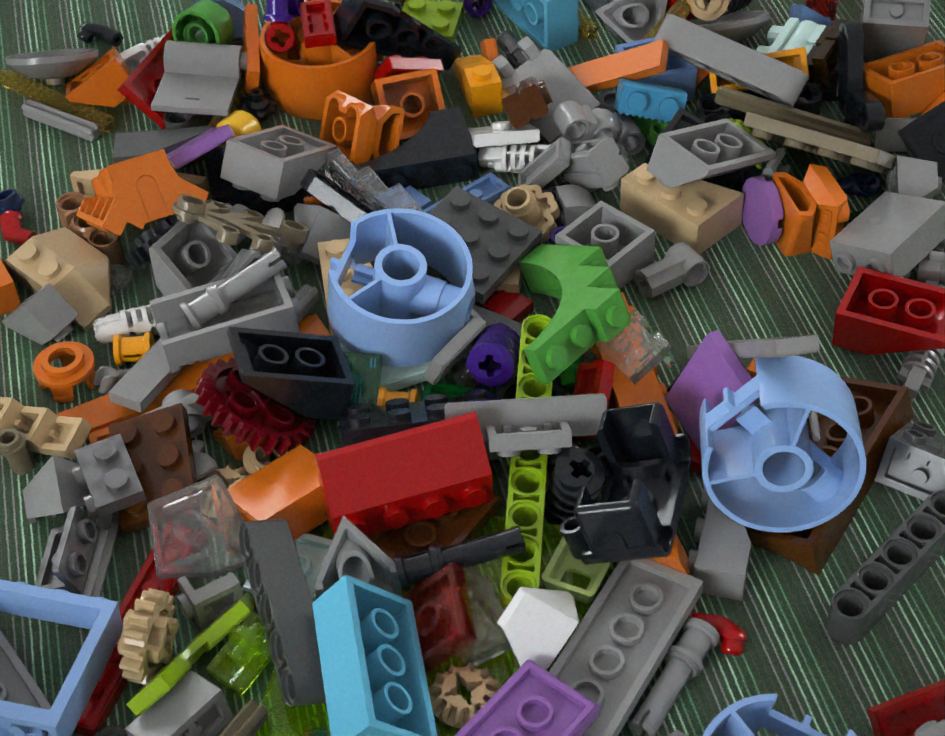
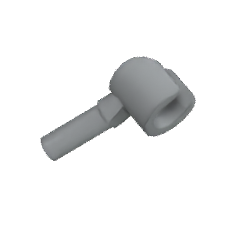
(107, 378)

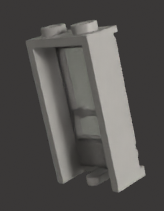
(261, 308)

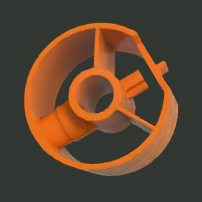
(307, 76)

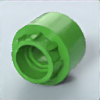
(204, 24)

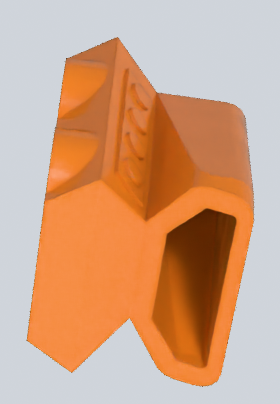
(360, 128)
(812, 211)

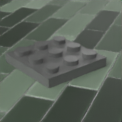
(492, 236)

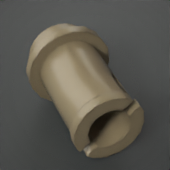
(14, 449)

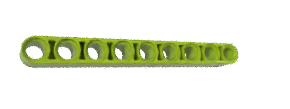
(528, 475)

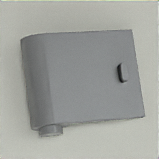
(199, 78)

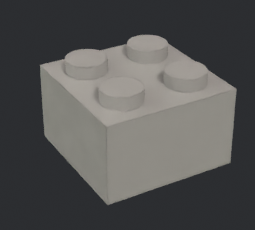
(624, 240)

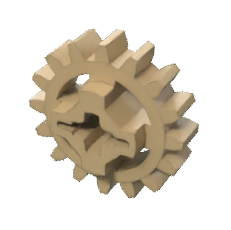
(147, 636)

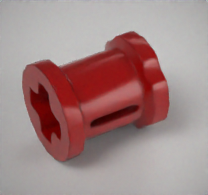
(274, 43)

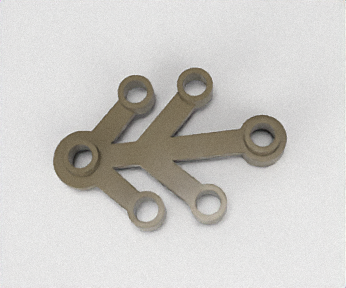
(230, 225)

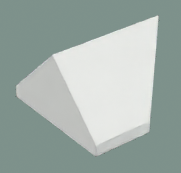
(539, 624)

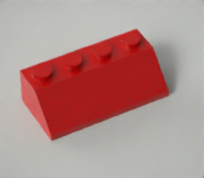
(406, 476)

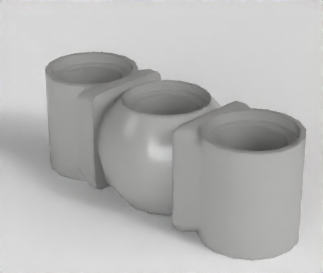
(582, 124)

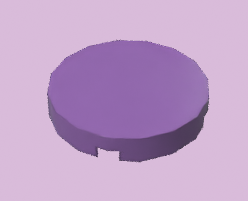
(762, 210)

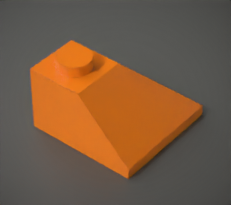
(100, 82)

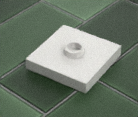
(503, 134)

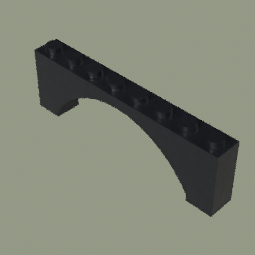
(433, 157)

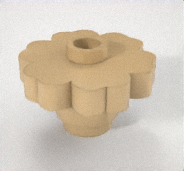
(531, 206)

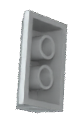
(705, 152)

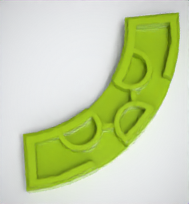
(183, 661)

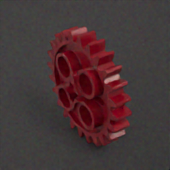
(249, 412)

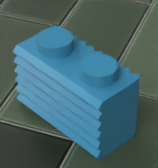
(648, 100)

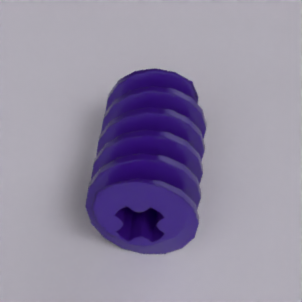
(494, 355)

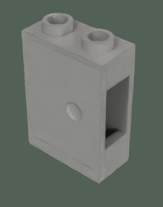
(893, 26)
(890, 235)

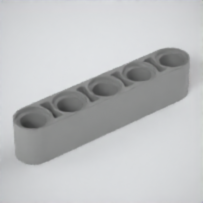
(732, 60)

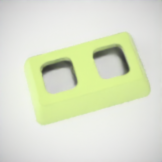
(562, 562)

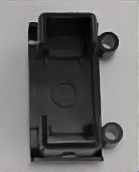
(641, 489)

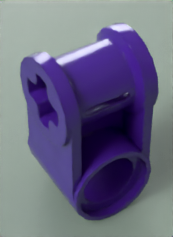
(282, 10)

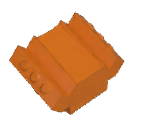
(135, 193)

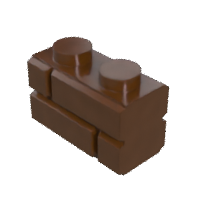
(526, 101)

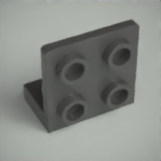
(914, 460)

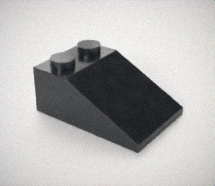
(295, 369)

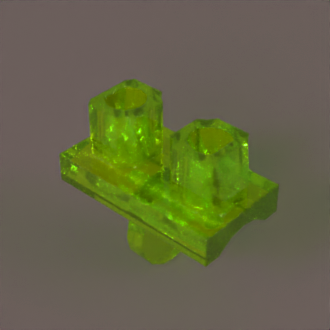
(241, 657)

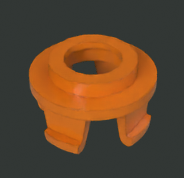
(78, 367)

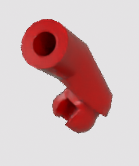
(12, 229)
(731, 634)

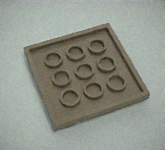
(820, 143)

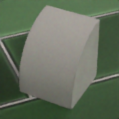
(573, 202)

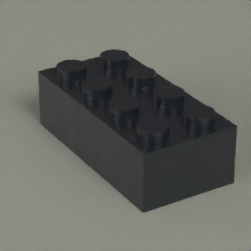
(366, 423)

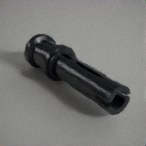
(422, 565)

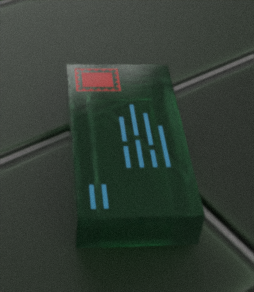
(367, 376)

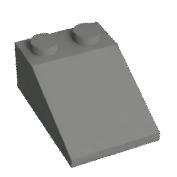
(272, 161)

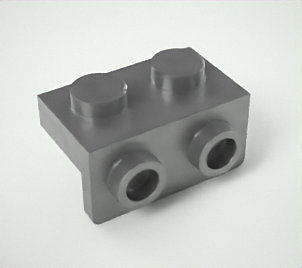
(109, 476)
(69, 553)

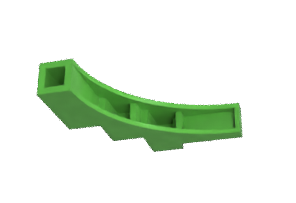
(588, 308)

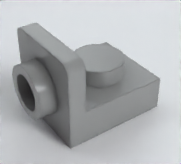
(208, 601)

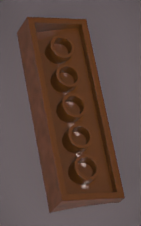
(881, 413)

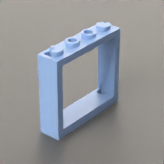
(71, 609)

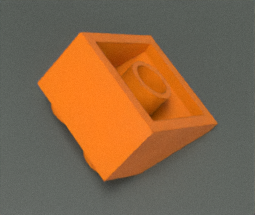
(414, 93)

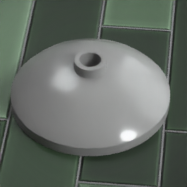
(736, 25)
(53, 64)

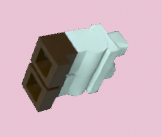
(819, 41)

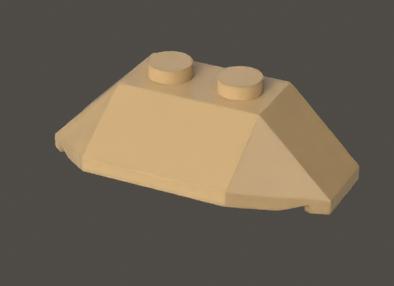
(71, 267)

